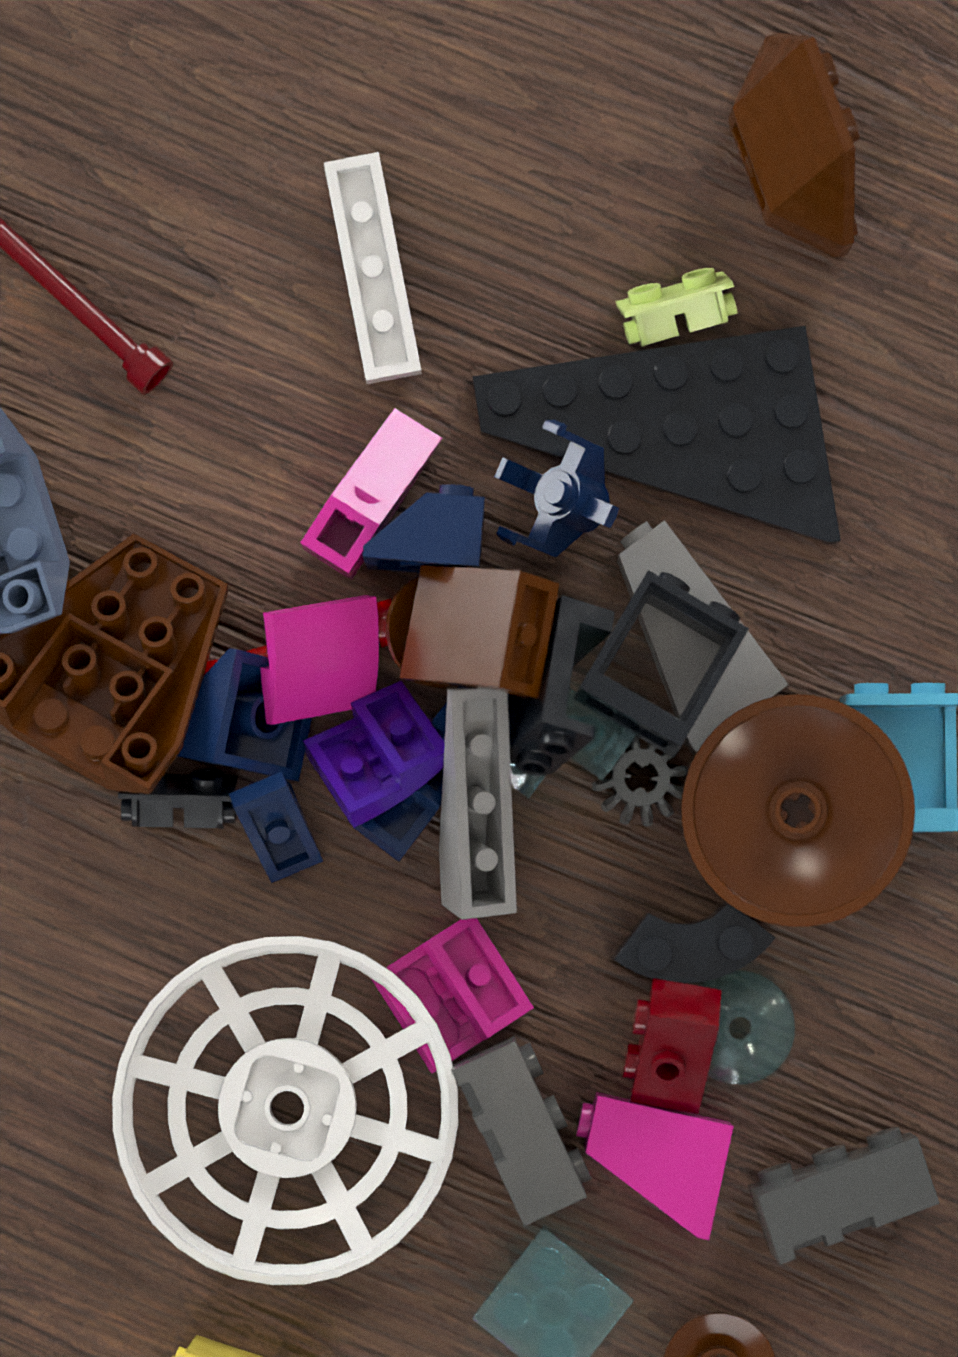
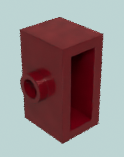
(674, 1046)

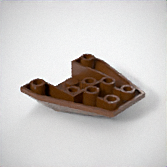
(798, 143)
(118, 669)

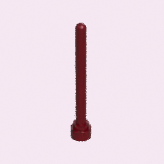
(144, 365)

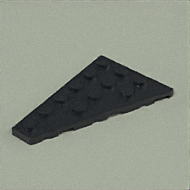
(697, 420)

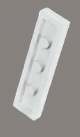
(372, 268)

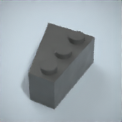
(522, 1129)
(842, 1192)

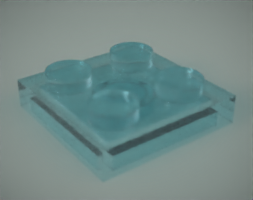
(552, 1302)

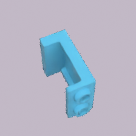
(925, 735)

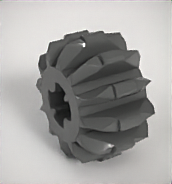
(640, 798)

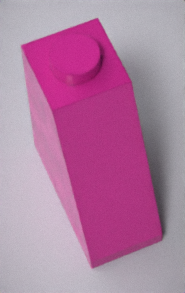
(661, 1154)

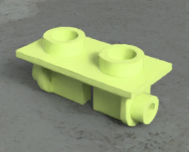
(655, 307)

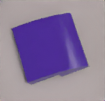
(377, 754)

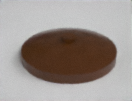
(798, 810)

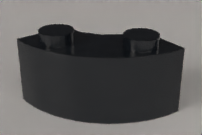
(695, 949)

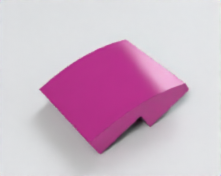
(319, 658)
(461, 986)

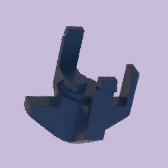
(567, 497)

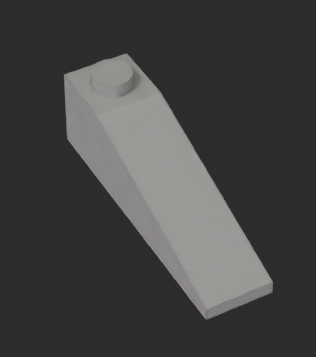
(477, 806)

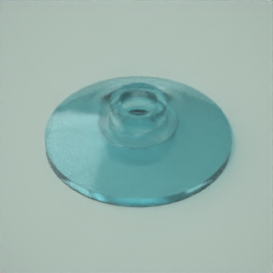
(770, 1032)

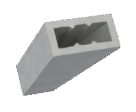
(684, 653)

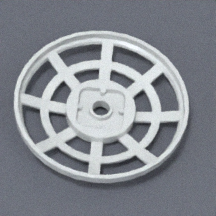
(264, 1141)

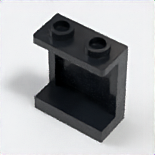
(538, 727)

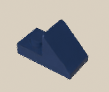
(276, 826)

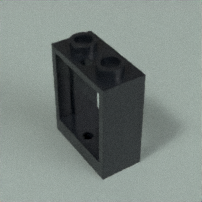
(631, 710)

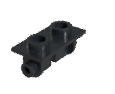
(200, 793)

